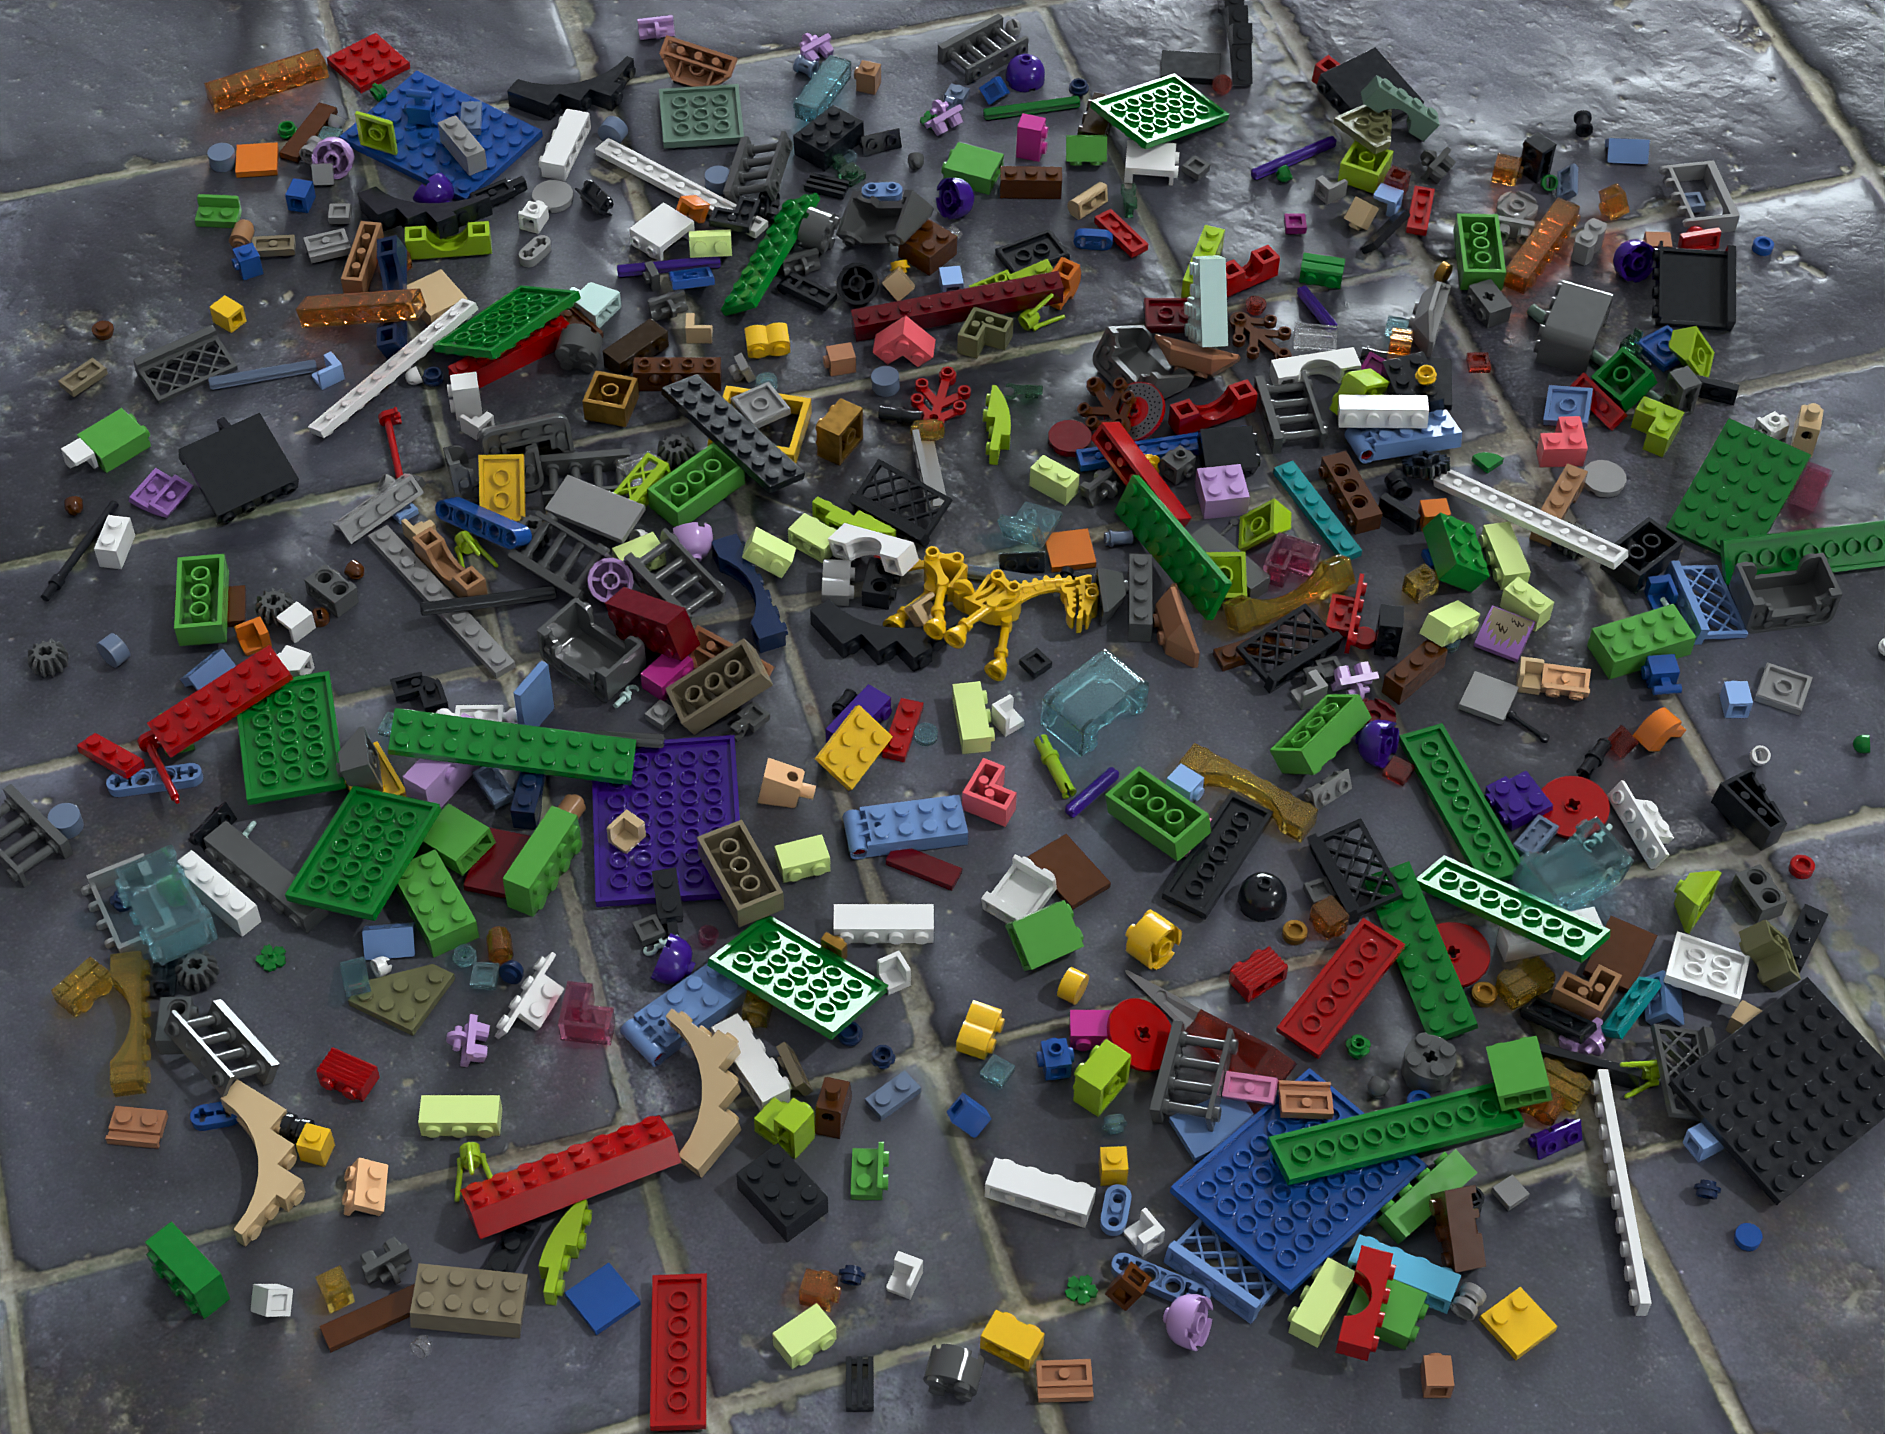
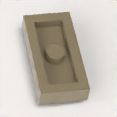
(275, 245)
(83, 377)
(790, 1062)

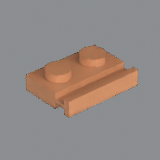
(1305, 1100)
(136, 1127)
(1064, 1380)

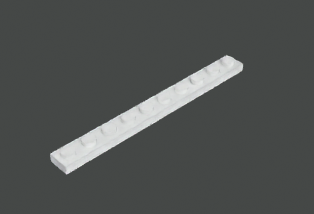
(667, 179)
(392, 368)
(1532, 519)
(1621, 1198)

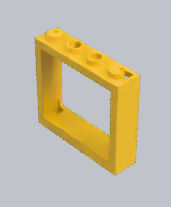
(798, 405)

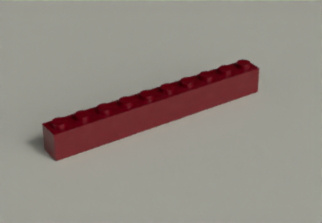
(956, 305)

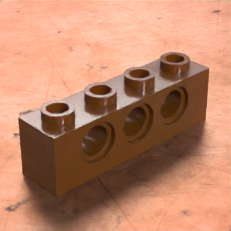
(662, 371)
(1350, 492)

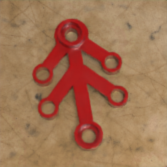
(947, 378)

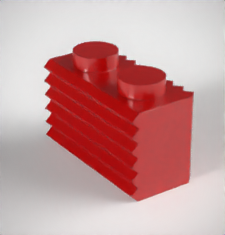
(1258, 973)
(347, 1074)

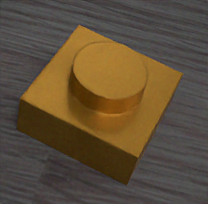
(834, 944)

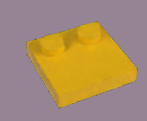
(1518, 1323)

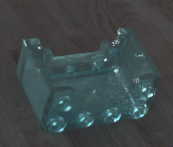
(1091, 700)
(1577, 869)
(164, 906)

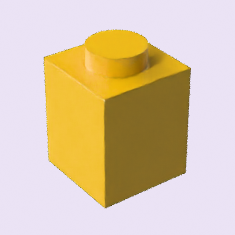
(227, 314)
(315, 1144)
(1113, 1165)

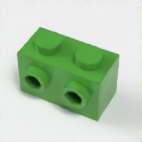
(1086, 149)

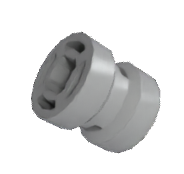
(307, 150)
(1467, 1302)

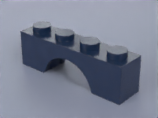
(527, 800)

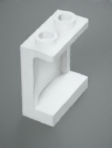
(1152, 161)
(660, 230)
(1020, 891)

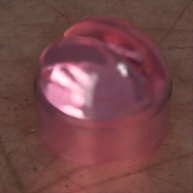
(711, 935)

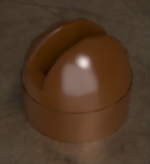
(73, 505)
(354, 570)
(325, 617)

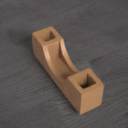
(1564, 492)
(435, 554)

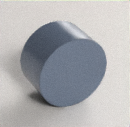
(613, 128)
(221, 157)
(716, 179)
(885, 381)
(113, 650)
(66, 819)

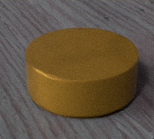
(1443, 272)
(1294, 932)
(1483, 994)

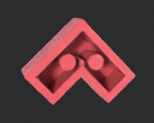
(905, 340)
(1563, 446)
(987, 796)

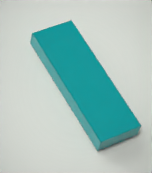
(1630, 1007)

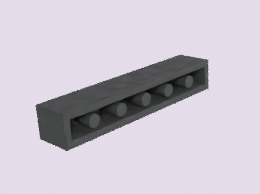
(260, 873)

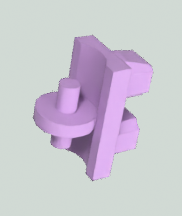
(656, 27)
(813, 45)
(952, 115)
(1363, 677)
(472, 1031)
(1592, 1045)

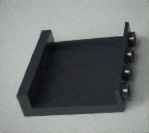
(1345, 82)
(1694, 288)
(239, 468)

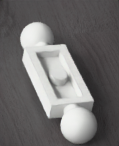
(485, 712)

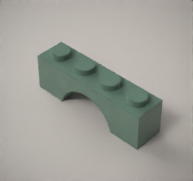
(1382, 95)

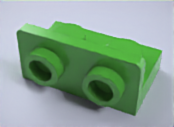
(218, 211)
(867, 1173)

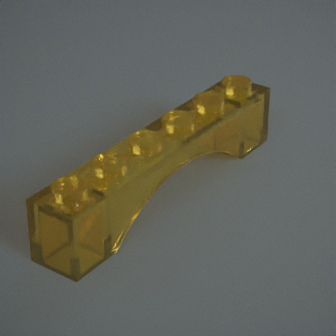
(1328, 577)
(1290, 813)
(129, 1066)

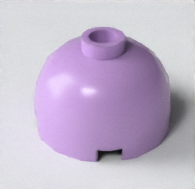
(334, 151)
(695, 538)
(608, 577)
(1188, 1320)

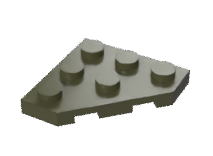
(1367, 127)
(405, 996)

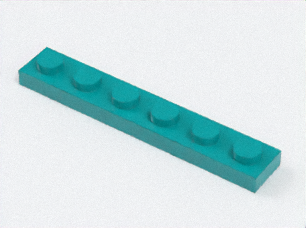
(1316, 510)

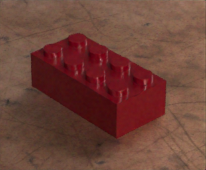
(657, 623)

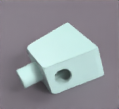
(598, 303)

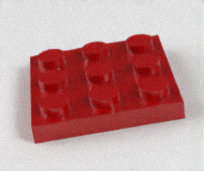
(368, 62)

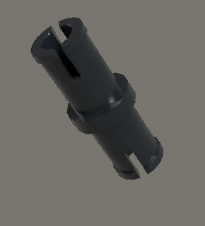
(899, 414)
(1594, 758)

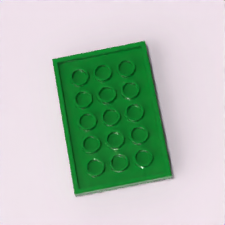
(1159, 111)
(507, 322)
(1738, 488)
(291, 741)
(363, 853)
(798, 976)

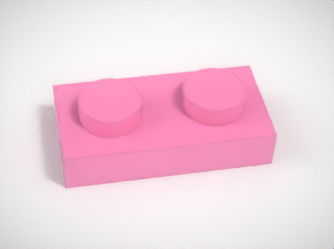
(1250, 1088)

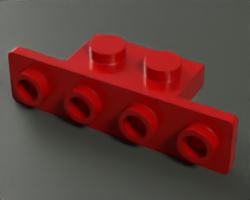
(1343, 613)

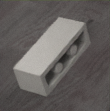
(462, 145)

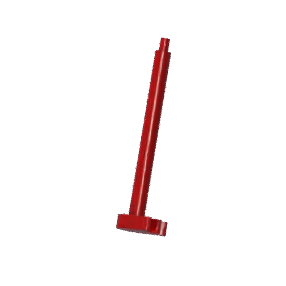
(388, 419)
(149, 743)

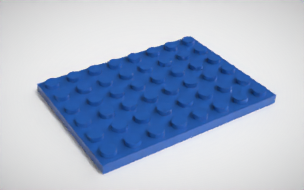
(420, 146)
(1247, 1198)

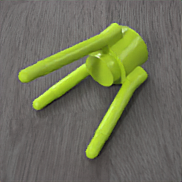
(1030, 317)
(468, 545)
(1650, 1073)
(470, 1159)

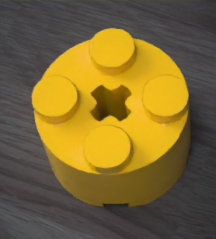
(1152, 940)

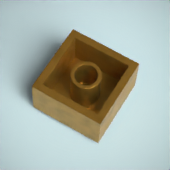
(610, 398)
(839, 431)

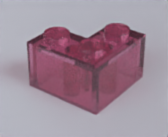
(1810, 486)
(1293, 556)
(581, 1019)

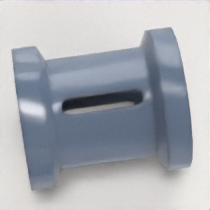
(800, 62)

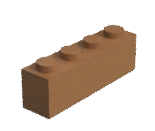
(362, 258)

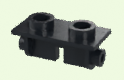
(880, 142)
(589, 194)
(768, 208)
(1022, 562)
(215, 819)
(163, 979)

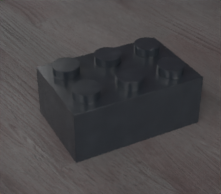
(827, 136)
(1402, 379)
(1649, 554)
(782, 1192)

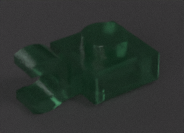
(848, 172)
(1129, 200)
(1631, 343)
(1030, 391)

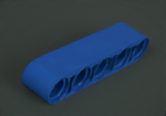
(483, 522)

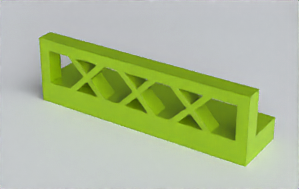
(640, 492)

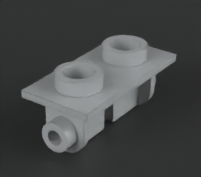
(1331, 789)

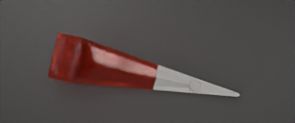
(1253, 1054)

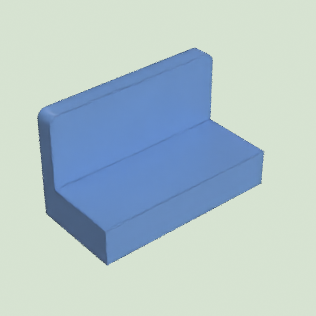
(1627, 151)
(208, 670)
(389, 940)
(1665, 1004)

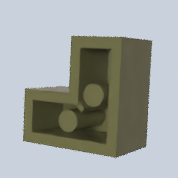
(984, 329)
(1771, 954)

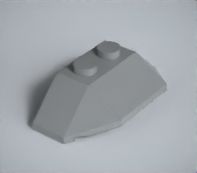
(1428, 316)

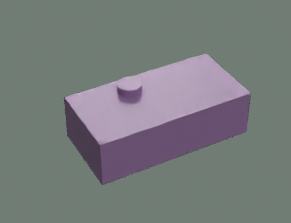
(436, 780)

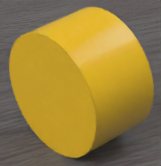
(1073, 985)

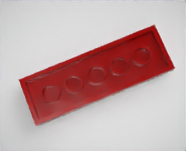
(220, 701)
(1340, 988)
(679, 1352)

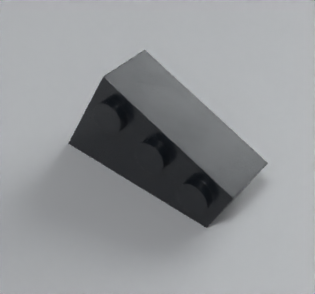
(1749, 809)

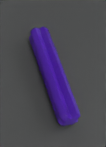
(1315, 306)
(1091, 792)

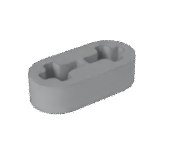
(537, 248)

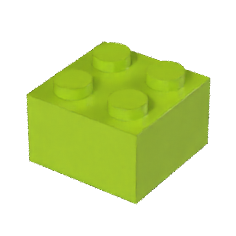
(1365, 168)
(1101, 1077)

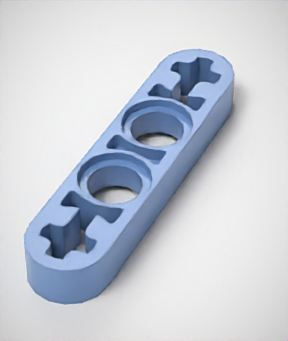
(155, 783)
(1162, 1277)

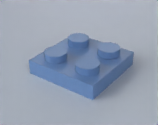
(1567, 402)

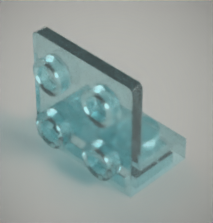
(1031, 524)

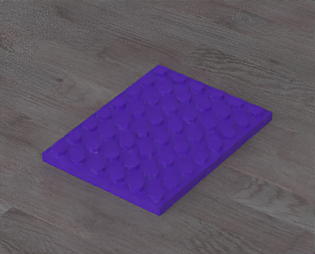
(679, 796)

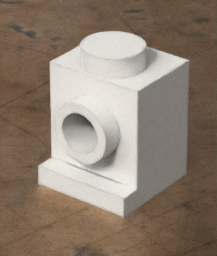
(534, 211)
(1774, 424)

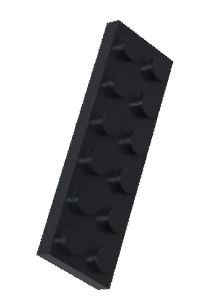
(1218, 856)

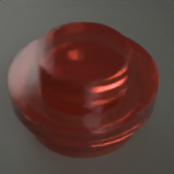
(1222, 84)
(1255, 305)

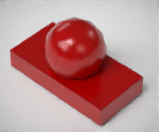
(1700, 239)

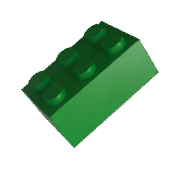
(1455, 552)
(186, 1271)

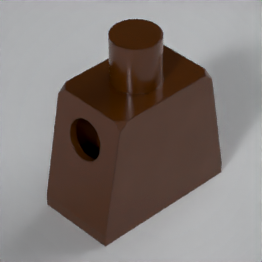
(835, 1100)

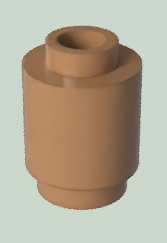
(241, 233)
(573, 804)

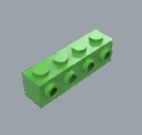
(1413, 1208)

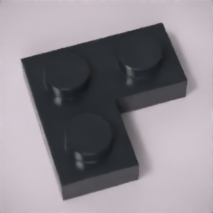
(739, 219)

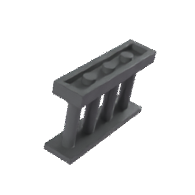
(980, 35)
(743, 161)
(1273, 422)
(580, 463)
(542, 567)
(651, 583)
(41, 828)
(234, 1034)
(1174, 1060)

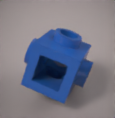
(1055, 1058)

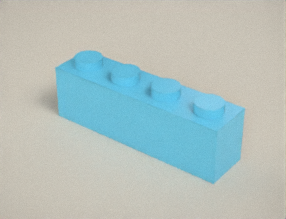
(1416, 1272)

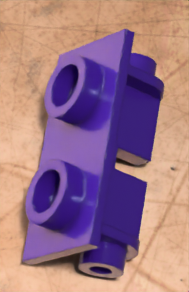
(1561, 1136)

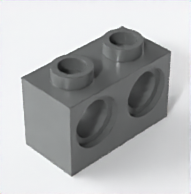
(1682, 390)
(332, 590)
(1758, 893)
(167, 1004)

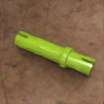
(1050, 758)

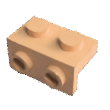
(1566, 681)
(365, 1187)

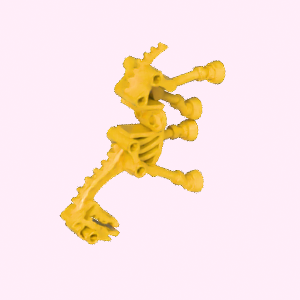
(993, 603)

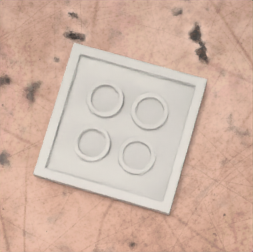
(1707, 969)

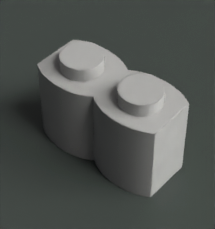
(1588, 241)
(836, 581)

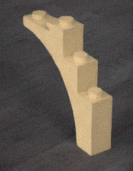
(714, 1126)
(276, 1155)

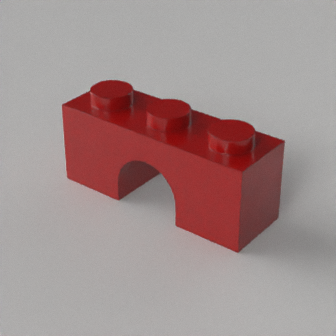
(1260, 267)

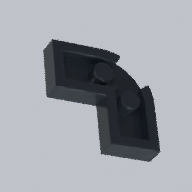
(417, 685)

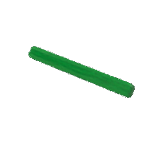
(1031, 107)

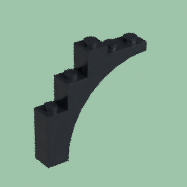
(1239, 38)
(548, 99)
(441, 218)
(881, 643)

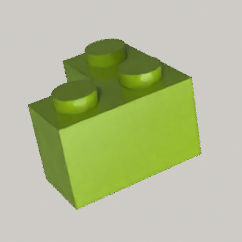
(1360, 383)
(1659, 423)
(787, 1124)

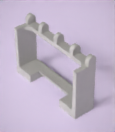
(1710, 174)
(98, 881)

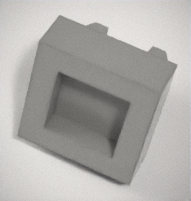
(741, 369)

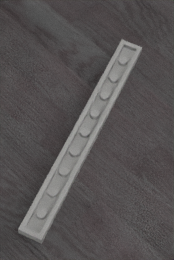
(431, 589)

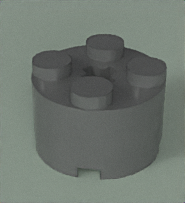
(818, 230)
(578, 347)
(1428, 1063)
(953, 1371)

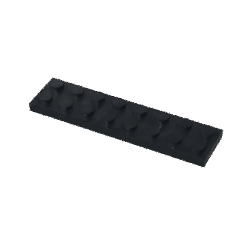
(733, 433)

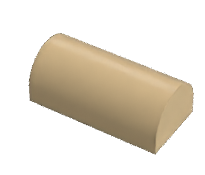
(1088, 201)

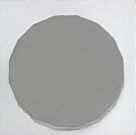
(555, 194)
(1517, 202)
(1604, 478)

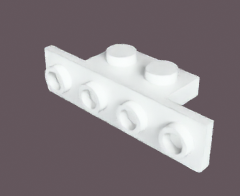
(1642, 823)
(535, 1001)

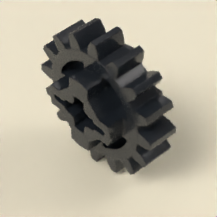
(1426, 465)

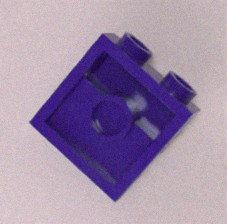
(1517, 800)

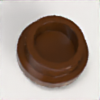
(103, 330)

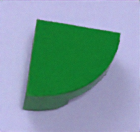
(1487, 461)

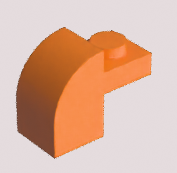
(1070, 275)
(1658, 729)

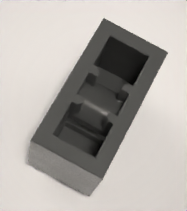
(1488, 303)

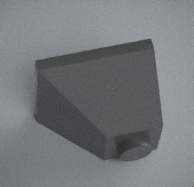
(1111, 593)
(360, 762)

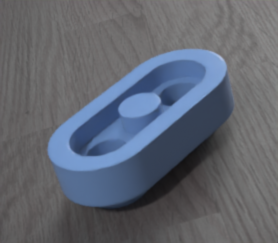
(883, 191)
(1115, 1211)

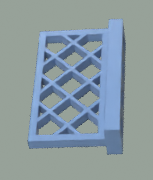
(1689, 604)
(1229, 1293)

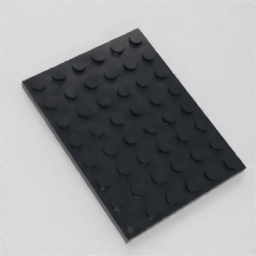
(1788, 1090)

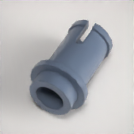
(1118, 538)

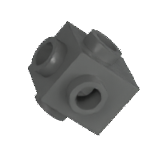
(1177, 464)

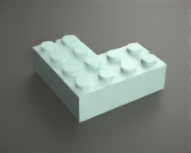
(1208, 302)

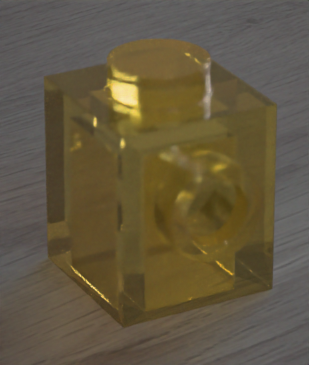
(1420, 583)
(756, 1010)
(335, 1289)

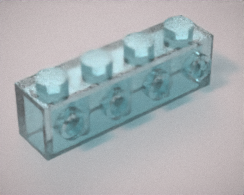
(822, 88)

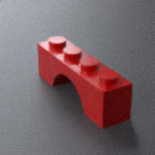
(1235, 402)
(1358, 1330)

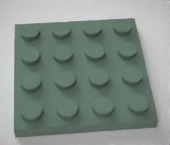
(701, 116)

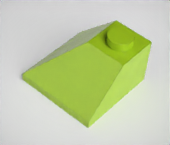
(376, 132)
(1692, 350)
(1263, 524)
(1234, 567)
(1695, 896)

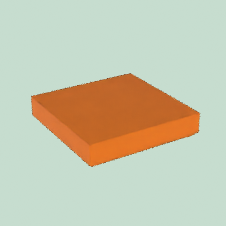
(257, 160)
(1070, 549)

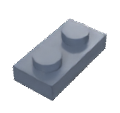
(472, 116)
(892, 1095)

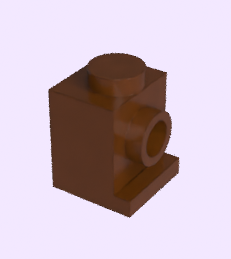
(1128, 1286)

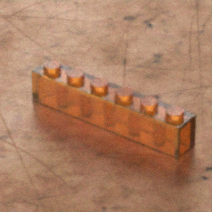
(266, 80)
(1541, 245)
(361, 308)

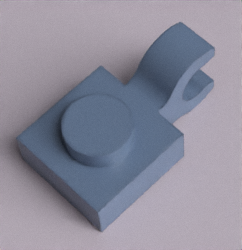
(956, 95)

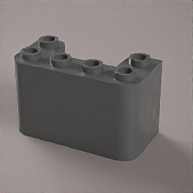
(1572, 326)
(1786, 598)
(589, 653)

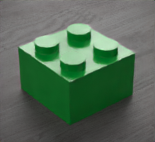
(1624, 379)

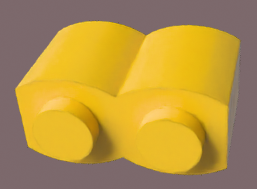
(767, 340)
(979, 1030)

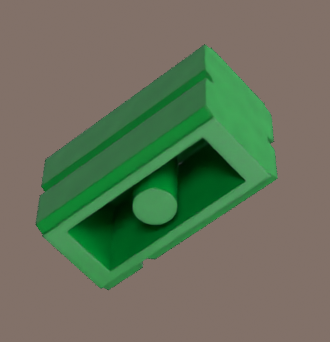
(1322, 270)

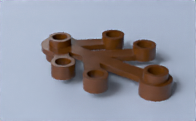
(1241, 321)
(1096, 388)

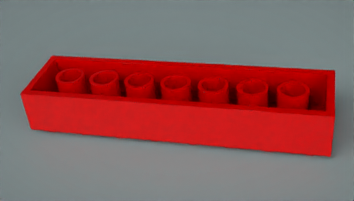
(570, 1176)

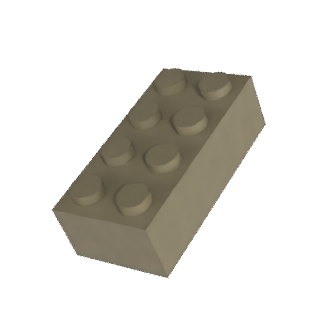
(719, 686)
(740, 873)
(469, 1300)

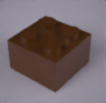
(929, 247)

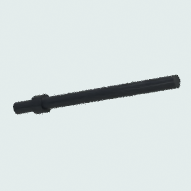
(58, 580)

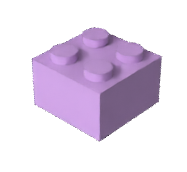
(1222, 491)

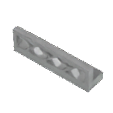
(927, 467)
(378, 508)

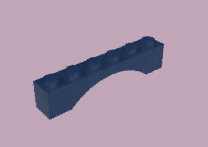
(393, 269)
(766, 624)

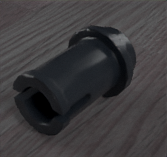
(1365, 351)
(847, 697)

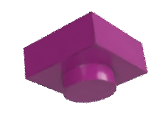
(1295, 223)
(1374, 362)

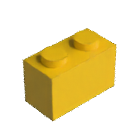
(1012, 1340)

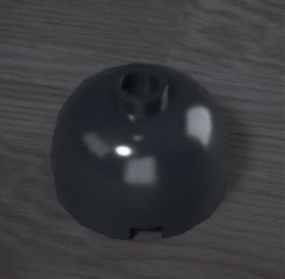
(857, 283)
(1262, 897)

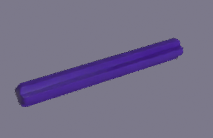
(1293, 157)
(666, 266)

